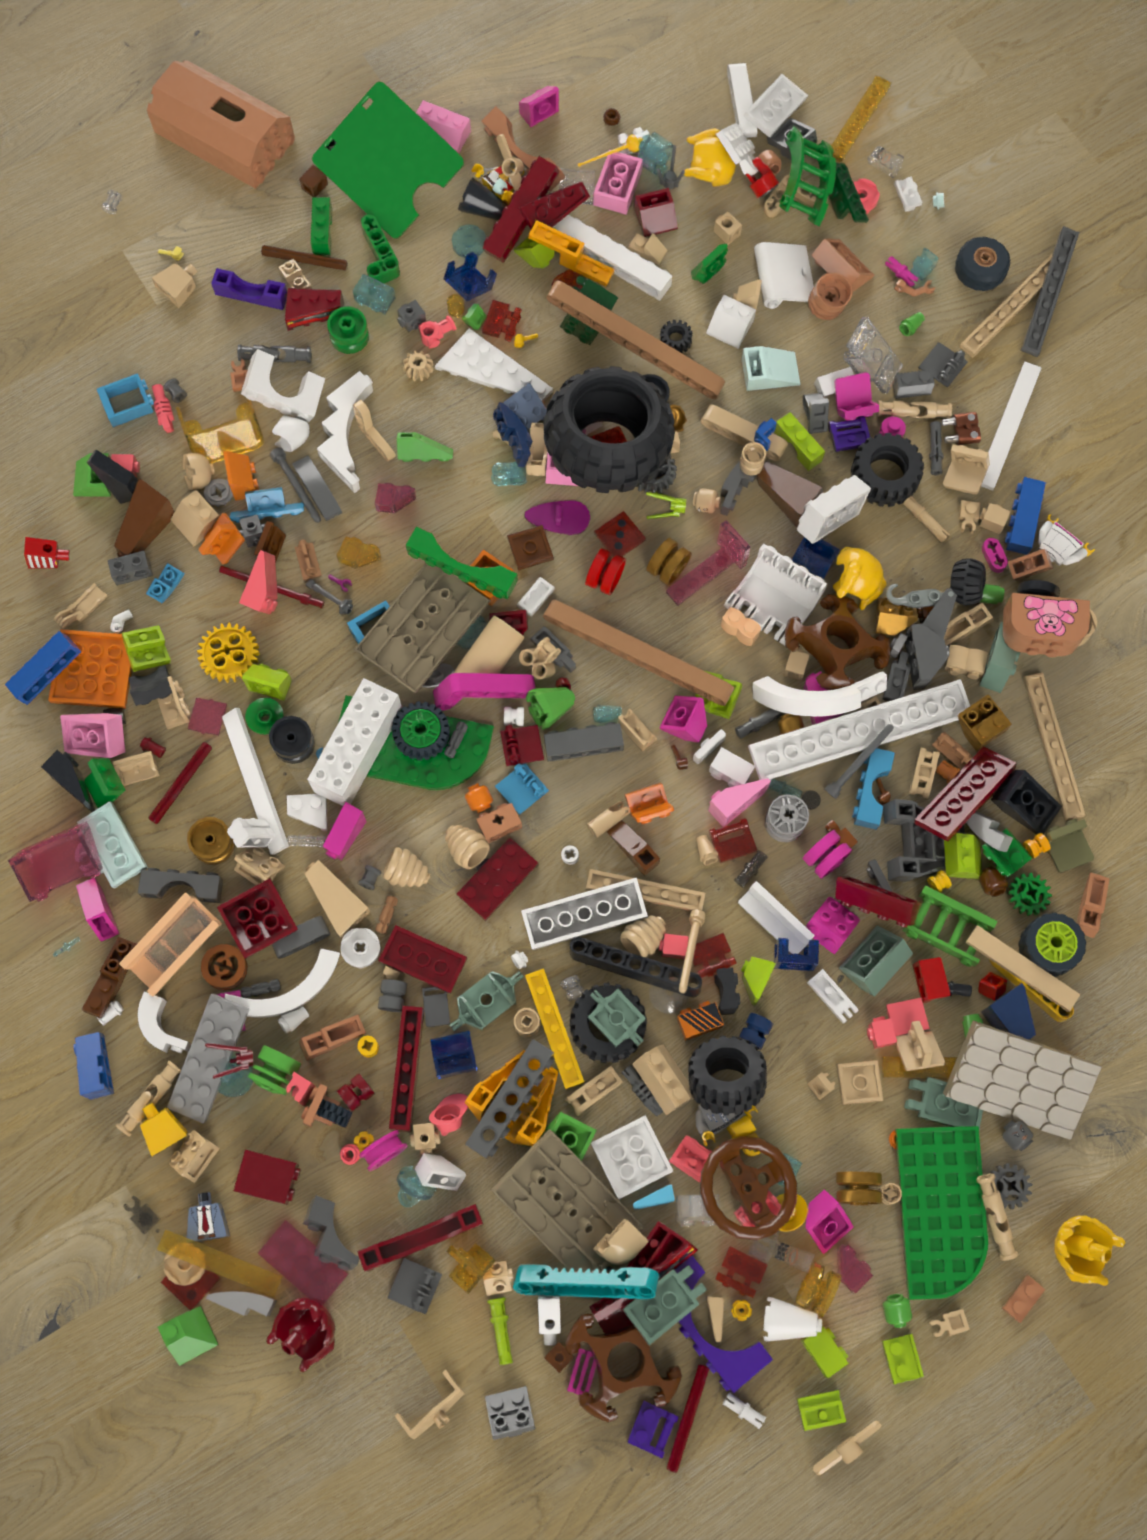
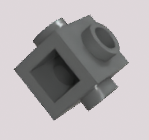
(411, 316)
(251, 530)

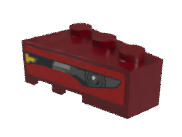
(310, 306)
(663, 1251)

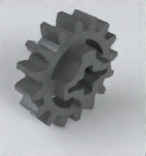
(1019, 1194)

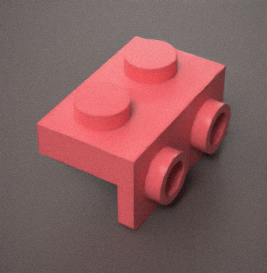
(690, 1157)

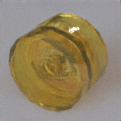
(820, 1290)

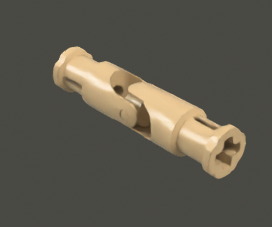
(905, 409)
(135, 1112)
(996, 1214)

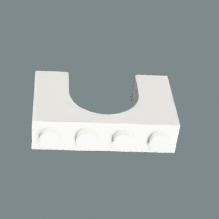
(258, 388)

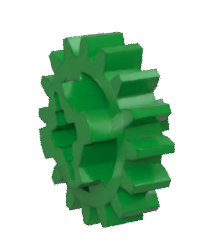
(1031, 902)

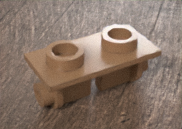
(307, 560)
(952, 750)

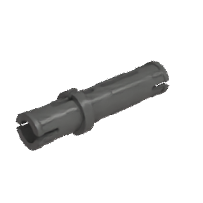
(936, 448)
(756, 723)

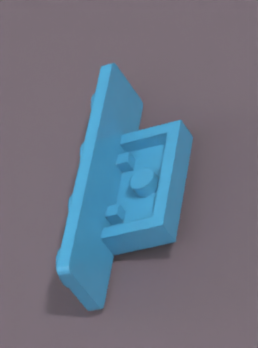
(266, 503)

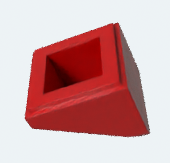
(992, 986)

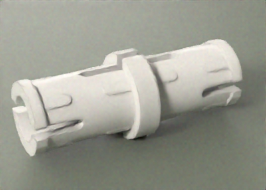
(744, 1410)

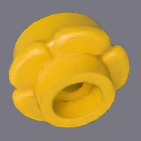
(363, 1136)
(741, 1316)

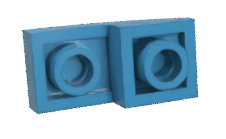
(165, 584)

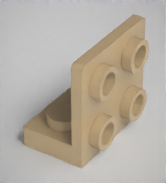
(173, 707)

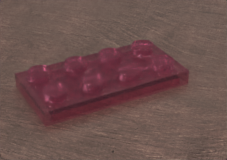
(295, 1259)

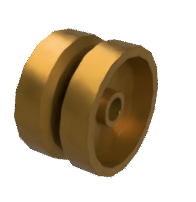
(669, 561)
(201, 843)
(859, 1191)

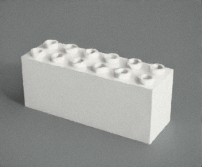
(355, 743)

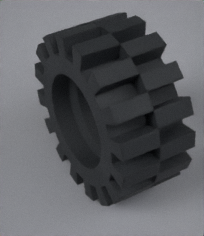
(680, 328)

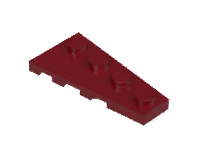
(555, 206)

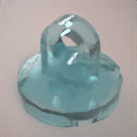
(236, 1083)
(410, 1184)

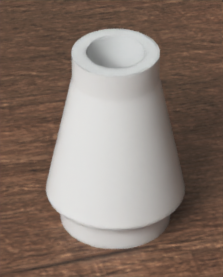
(293, 1019)

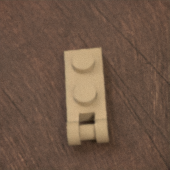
(594, 1090)

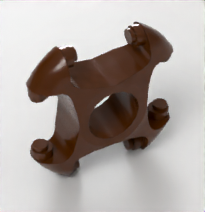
(831, 658)
(610, 1385)

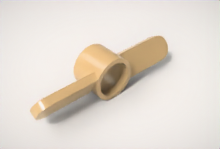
(508, 159)
(847, 1450)

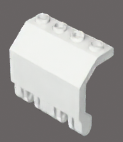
(777, 591)

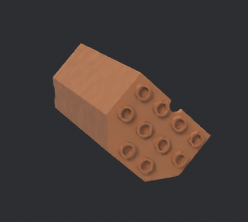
(185, 116)

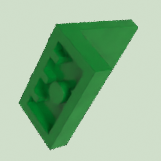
(1008, 861)

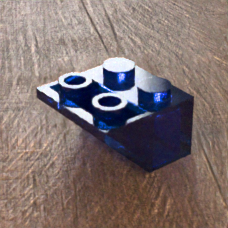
(816, 557)
(453, 1055)

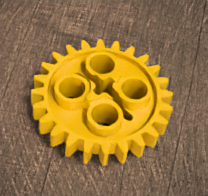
(225, 637)

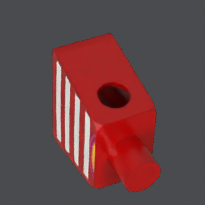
(44, 553)

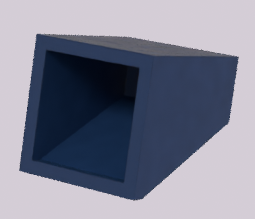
(1012, 1013)

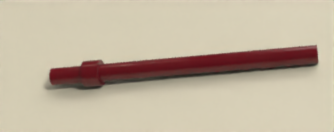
(304, 598)

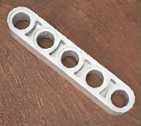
(741, 96)

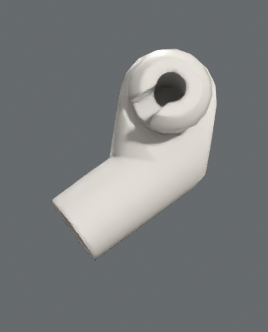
(119, 620)

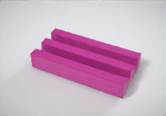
(578, 1391)

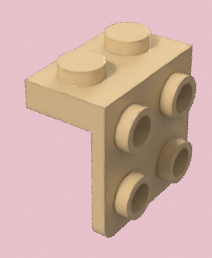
(966, 469)

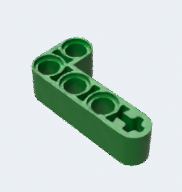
(379, 247)

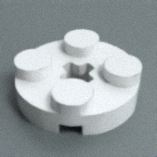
(349, 948)

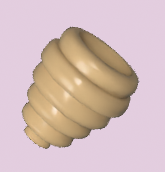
(466, 846)
(405, 869)
(643, 936)

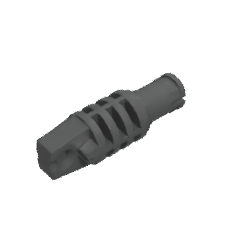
(641, 1090)

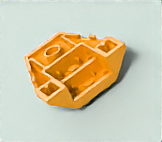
(534, 1114)

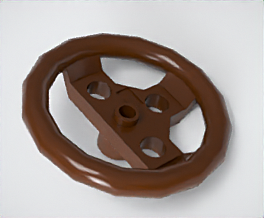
(775, 1171)

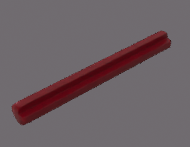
(180, 782)
(687, 1418)

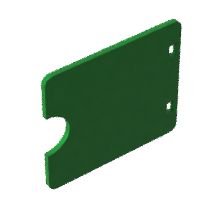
(385, 158)

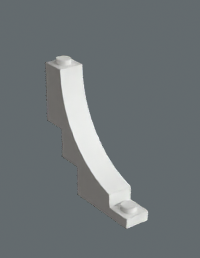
(337, 426)

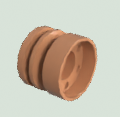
(830, 296)

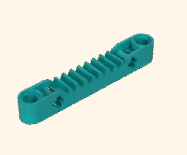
(639, 1285)

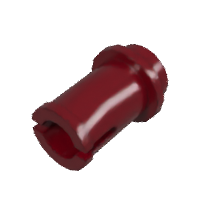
(149, 745)

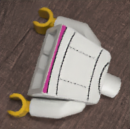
(1061, 544)

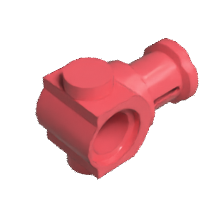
(437, 331)

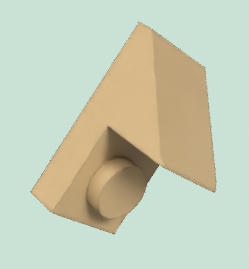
(649, 248)

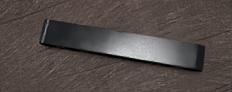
(629, 959)

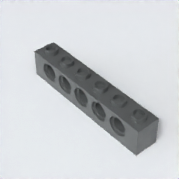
(535, 1051)

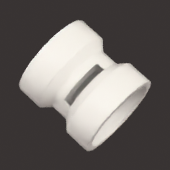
(514, 716)

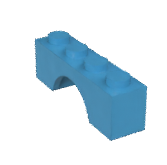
(869, 811)

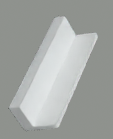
(775, 918)

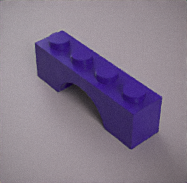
(269, 294)

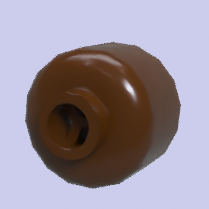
(993, 882)

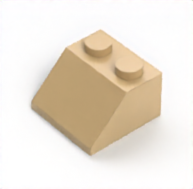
(194, 517)

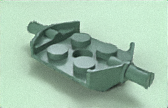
(478, 1015)

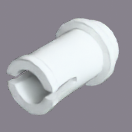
(113, 1010)

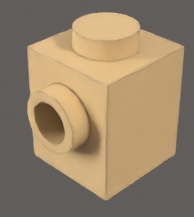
(994, 518)

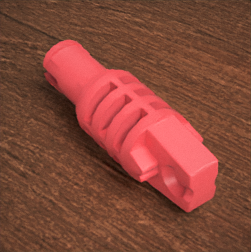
(163, 408)

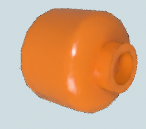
(479, 798)

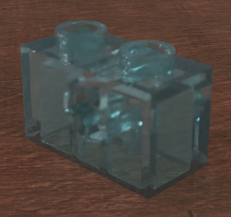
(374, 294)

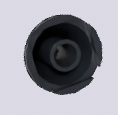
(481, 201)

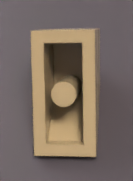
(749, 294)

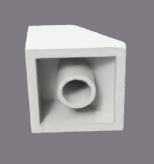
(731, 321)

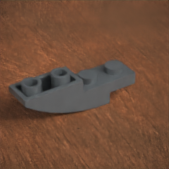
(733, 485)

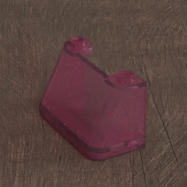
(56, 861)

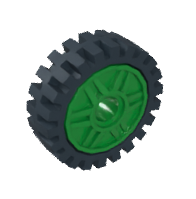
(420, 716)

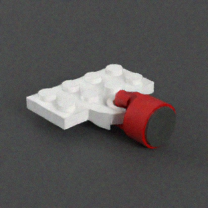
(742, 152)

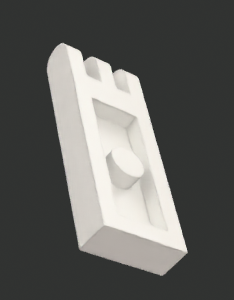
(832, 995)

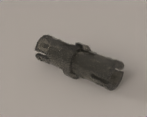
(759, 859)

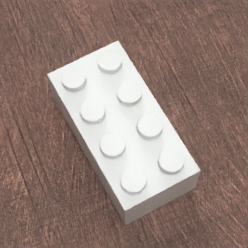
(833, 509)

